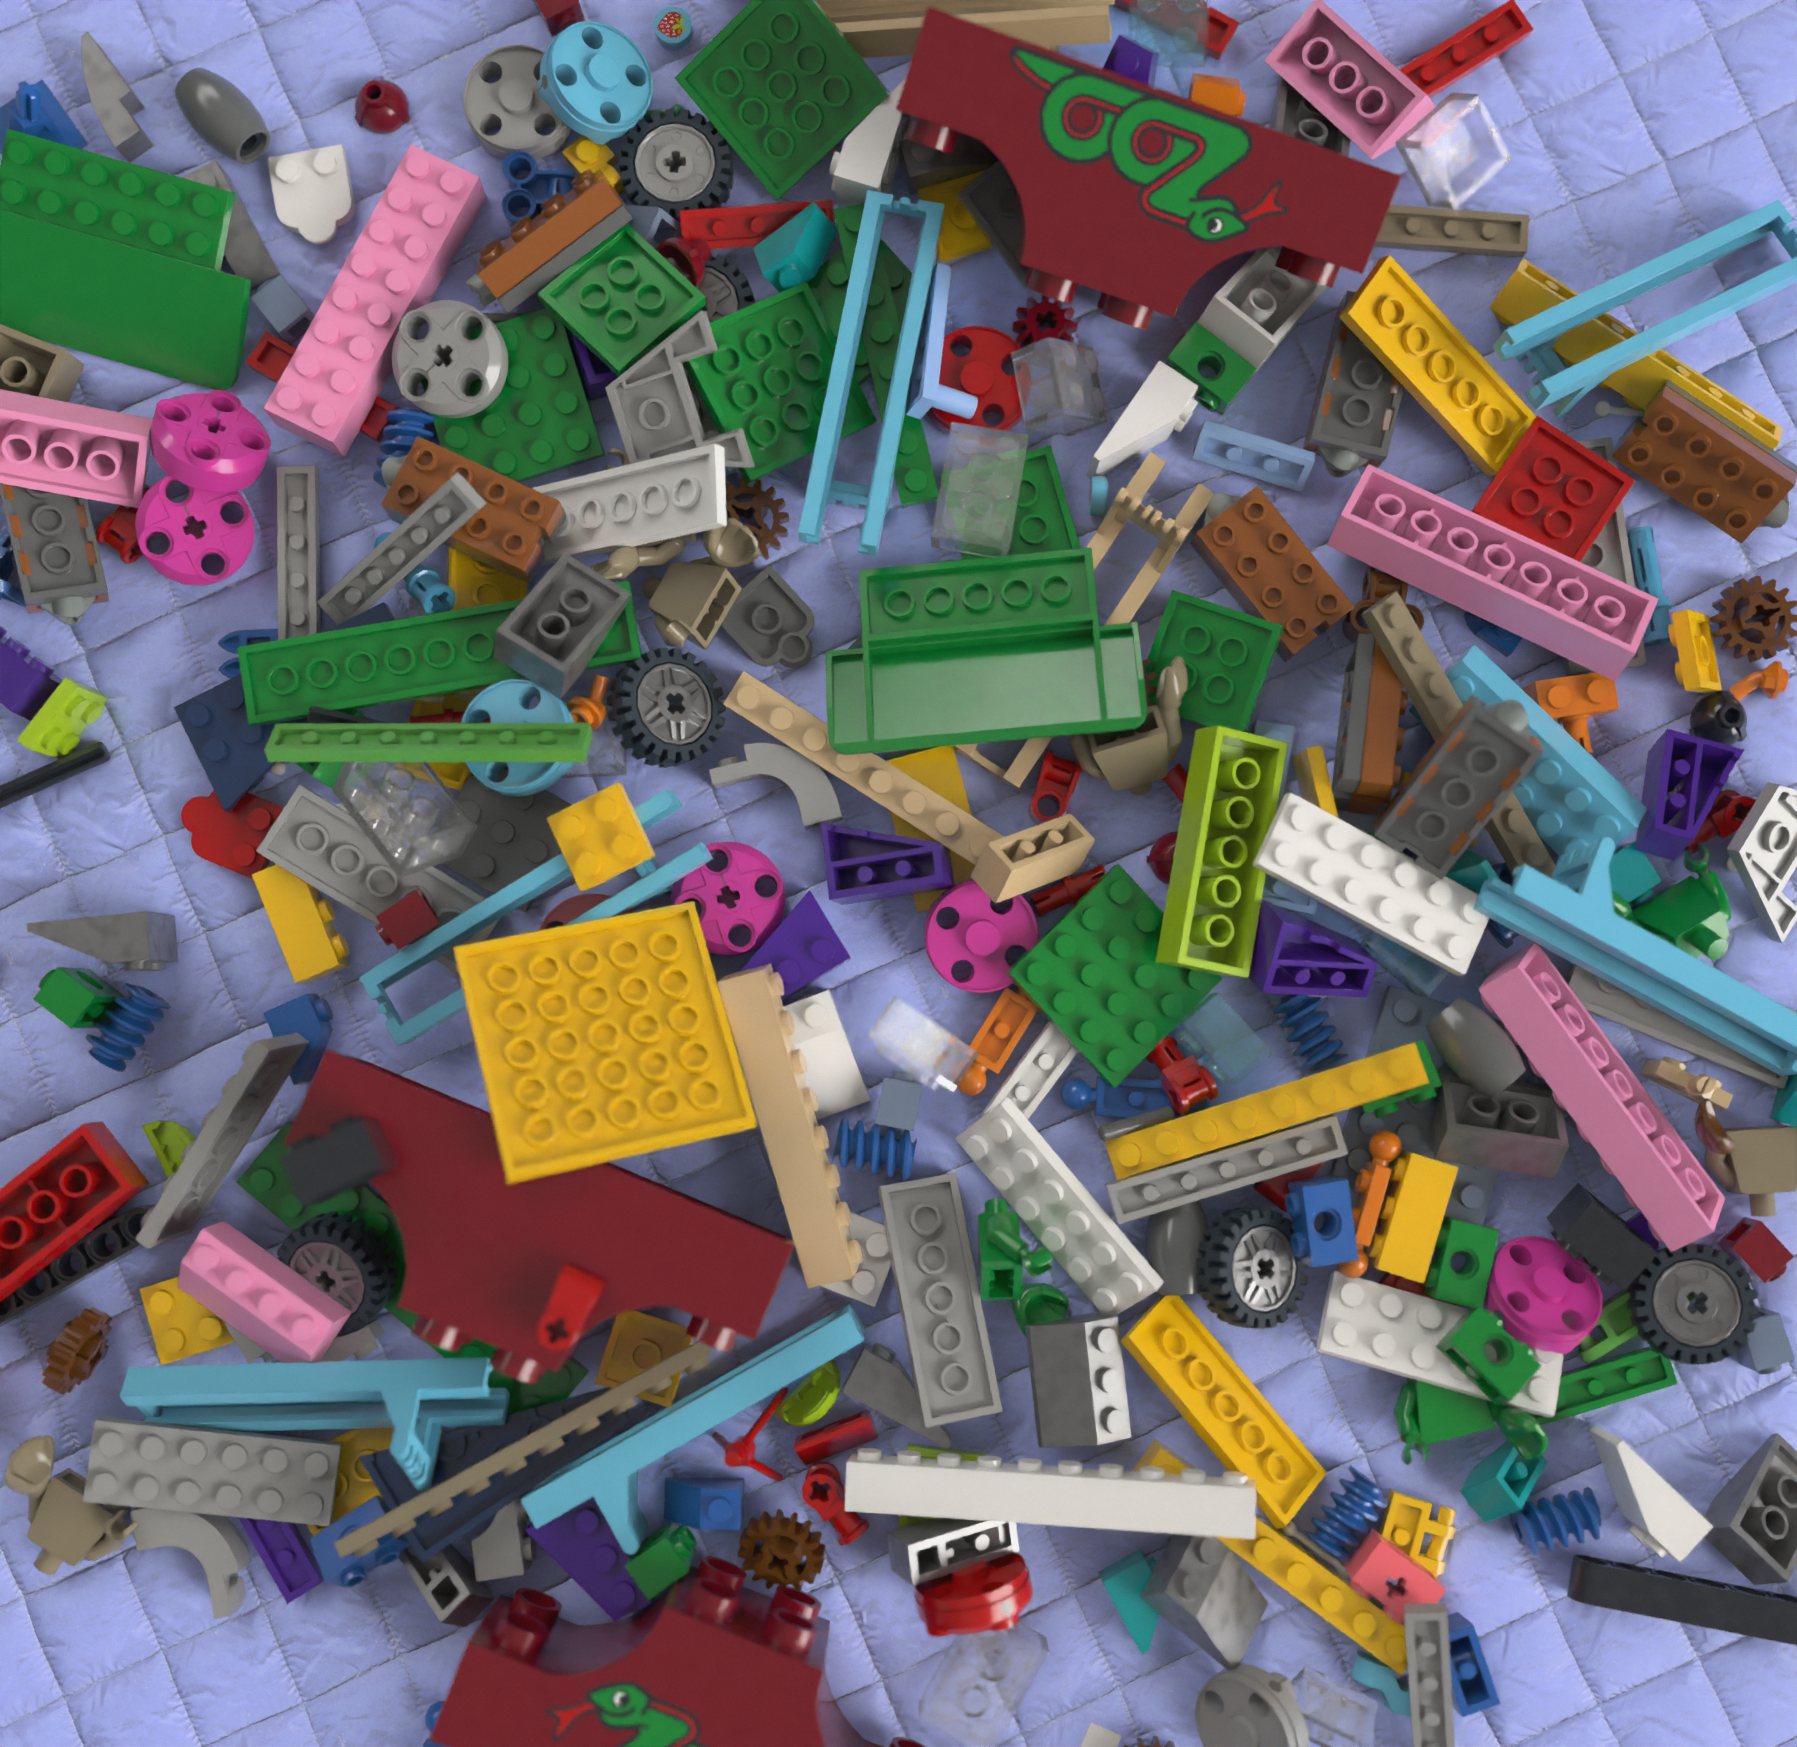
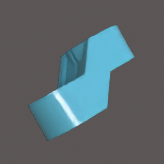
(1376, 1674)

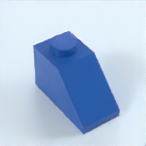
(309, 1018)
(705, 1502)

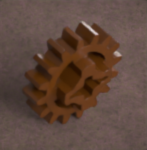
(758, 509)
(1751, 600)
(77, 1350)
(781, 1550)

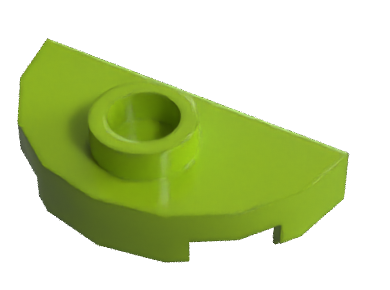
(169, 1142)
(811, 1397)

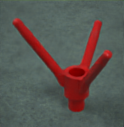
(742, 1449)

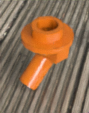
(1771, 681)
(591, 709)

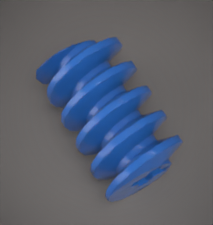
(401, 435)
(126, 1027)
(1309, 1031)
(874, 1148)
(1348, 1514)
(1557, 1519)

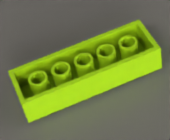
(1222, 825)

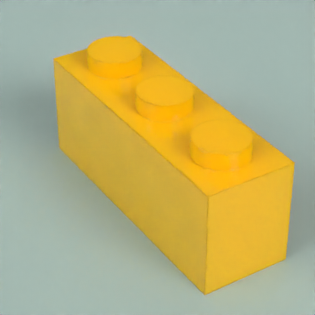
(302, 924)
(1411, 1216)

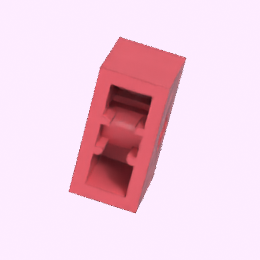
(1377, 1562)

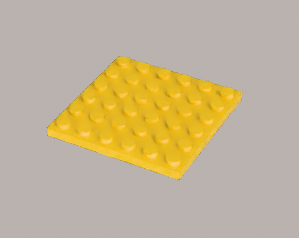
(602, 1040)

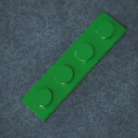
(1610, 1382)

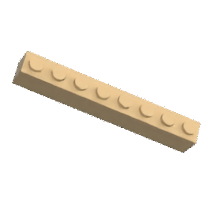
(862, 771)
(790, 1125)

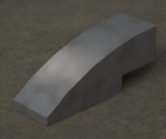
(113, 101)

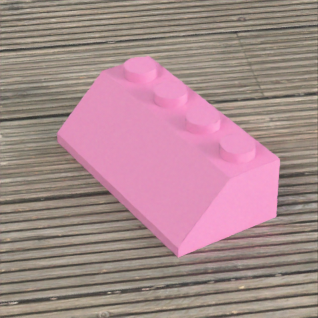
(1348, 80)
(73, 449)
(260, 1295)

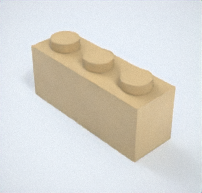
(1032, 858)

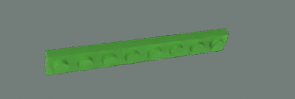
(429, 742)

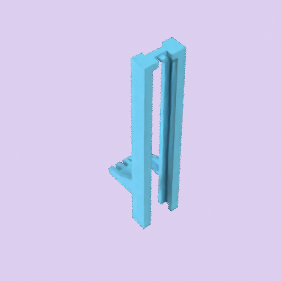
(1539, 333)
(821, 480)
(653, 885)
(1614, 949)
(398, 1394)
(612, 1467)

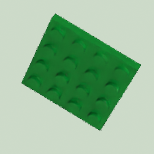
(782, 88)
(774, 379)
(541, 413)
(1102, 979)

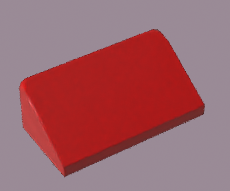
(835, 1437)

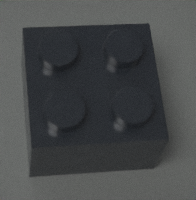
(338, 1161)
(1601, 1236)

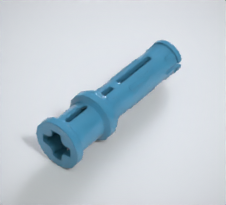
(1649, 581)
(425, 585)

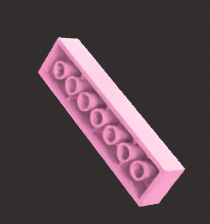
(386, 275)
(1493, 572)
(1603, 1097)

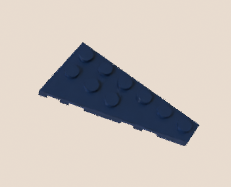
(225, 741)
(472, 1444)

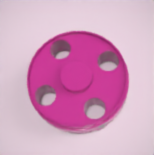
(209, 441)
(193, 532)
(731, 899)
(977, 936)
(1543, 1294)

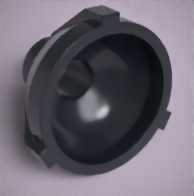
(1709, 722)

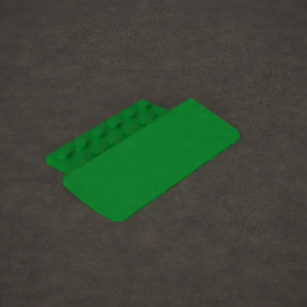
(119, 262)
(982, 656)

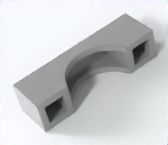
(504, 1546)

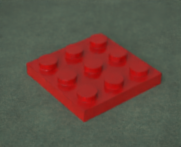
(1554, 491)

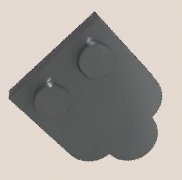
(771, 622)

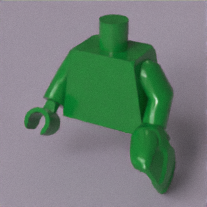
(1687, 914)
(1002, 1266)
(1437, 1414)

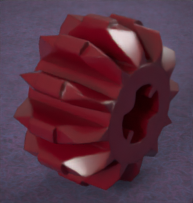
(1036, 315)

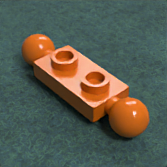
(997, 1038)
(1371, 1185)

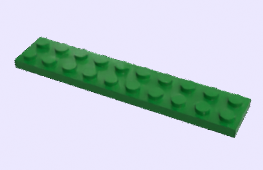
(395, 661)
(271, 1187)

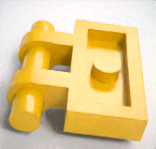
(1406, 1522)

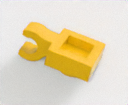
(586, 155)

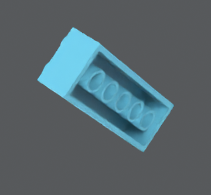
(1566, 789)

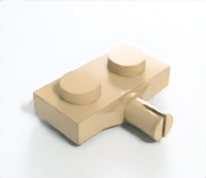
(1673, 1076)

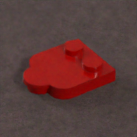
(232, 836)

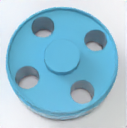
(600, 78)
(509, 703)

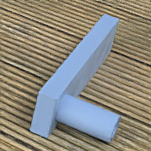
(925, 386)

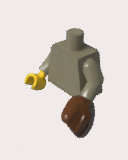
(1749, 1158)

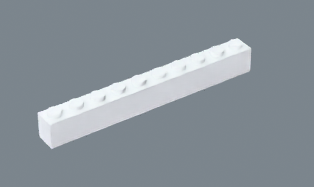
(1051, 1494)

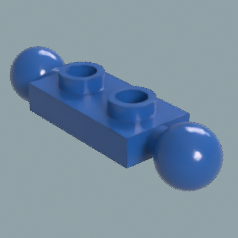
(1125, 1100)

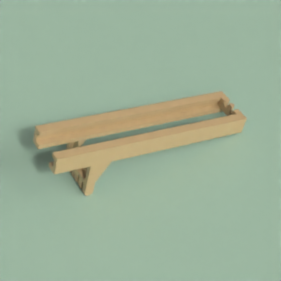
(893, 26)
(1171, 535)

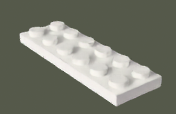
(639, 503)
(1372, 884)
(1058, 1209)
(1400, 1336)

